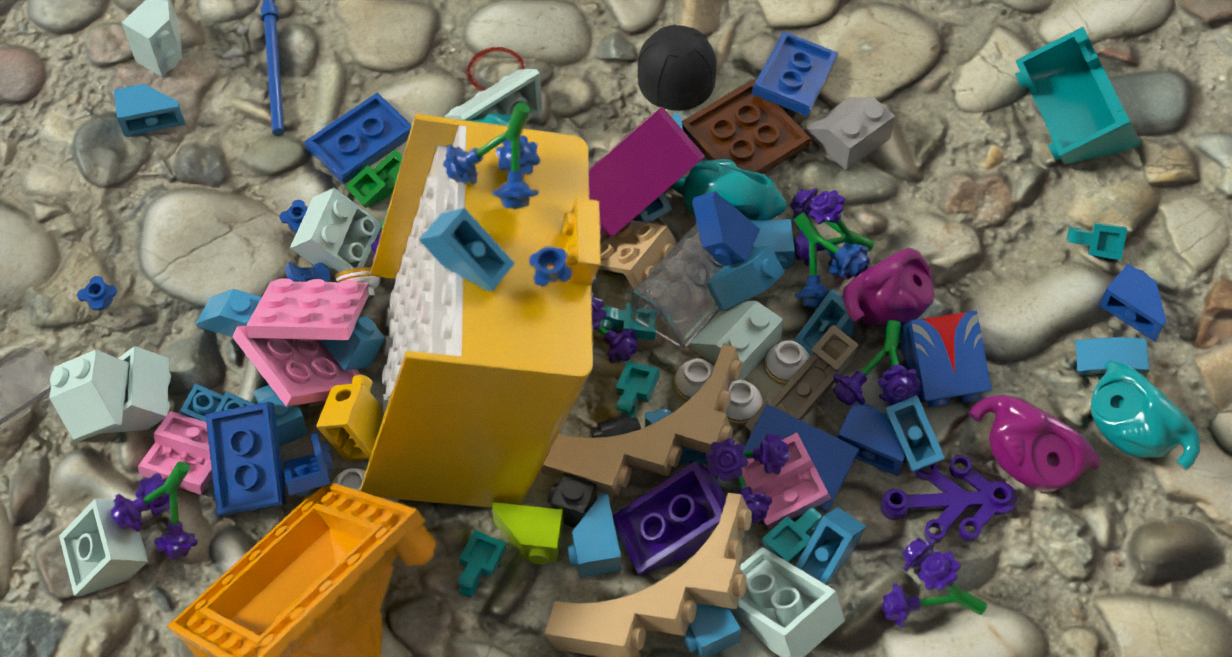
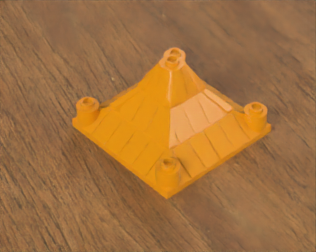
(310, 582)

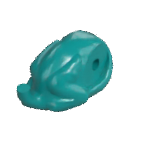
(746, 190)
(1140, 417)

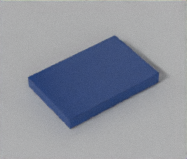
(795, 73)
(359, 138)
(829, 454)
(245, 459)

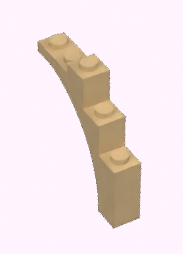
(657, 445)
(668, 606)

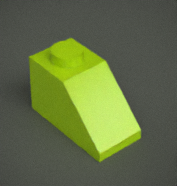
(531, 530)

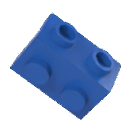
(309, 471)

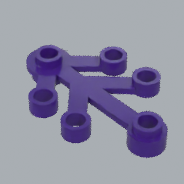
(953, 499)

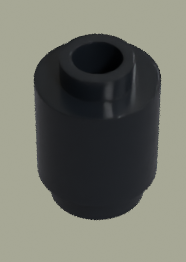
(615, 426)

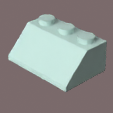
(502, 97)

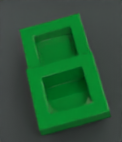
(376, 184)

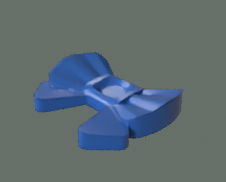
(304, 274)

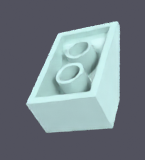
(786, 605)

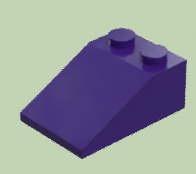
(671, 519)

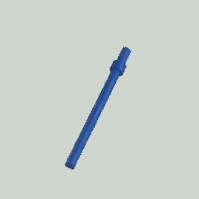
(270, 16)

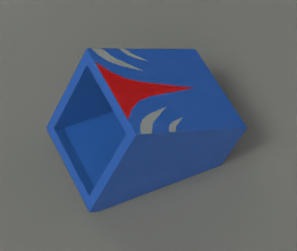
(946, 357)

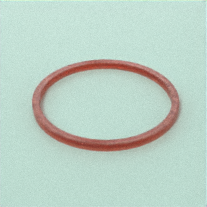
(486, 51)

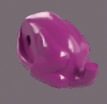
(891, 290)
(1034, 444)

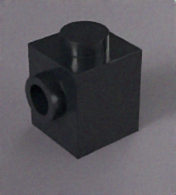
(574, 497)

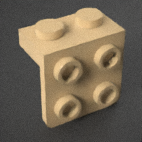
(636, 250)

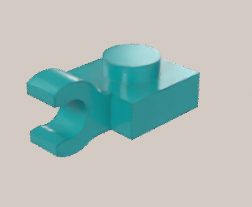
(1103, 240)
(621, 319)
(635, 384)
(790, 537)
(479, 557)

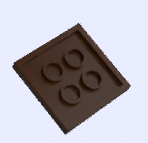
(746, 130)

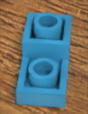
(1095, 352)
(205, 401)

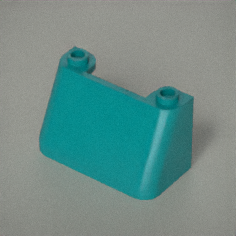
(1076, 99)

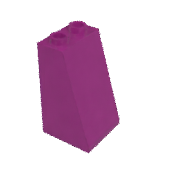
(640, 170)

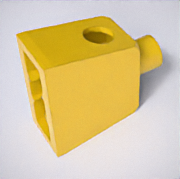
(351, 419)

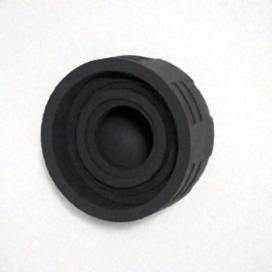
(676, 68)

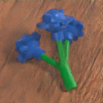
(515, 156)
(845, 262)

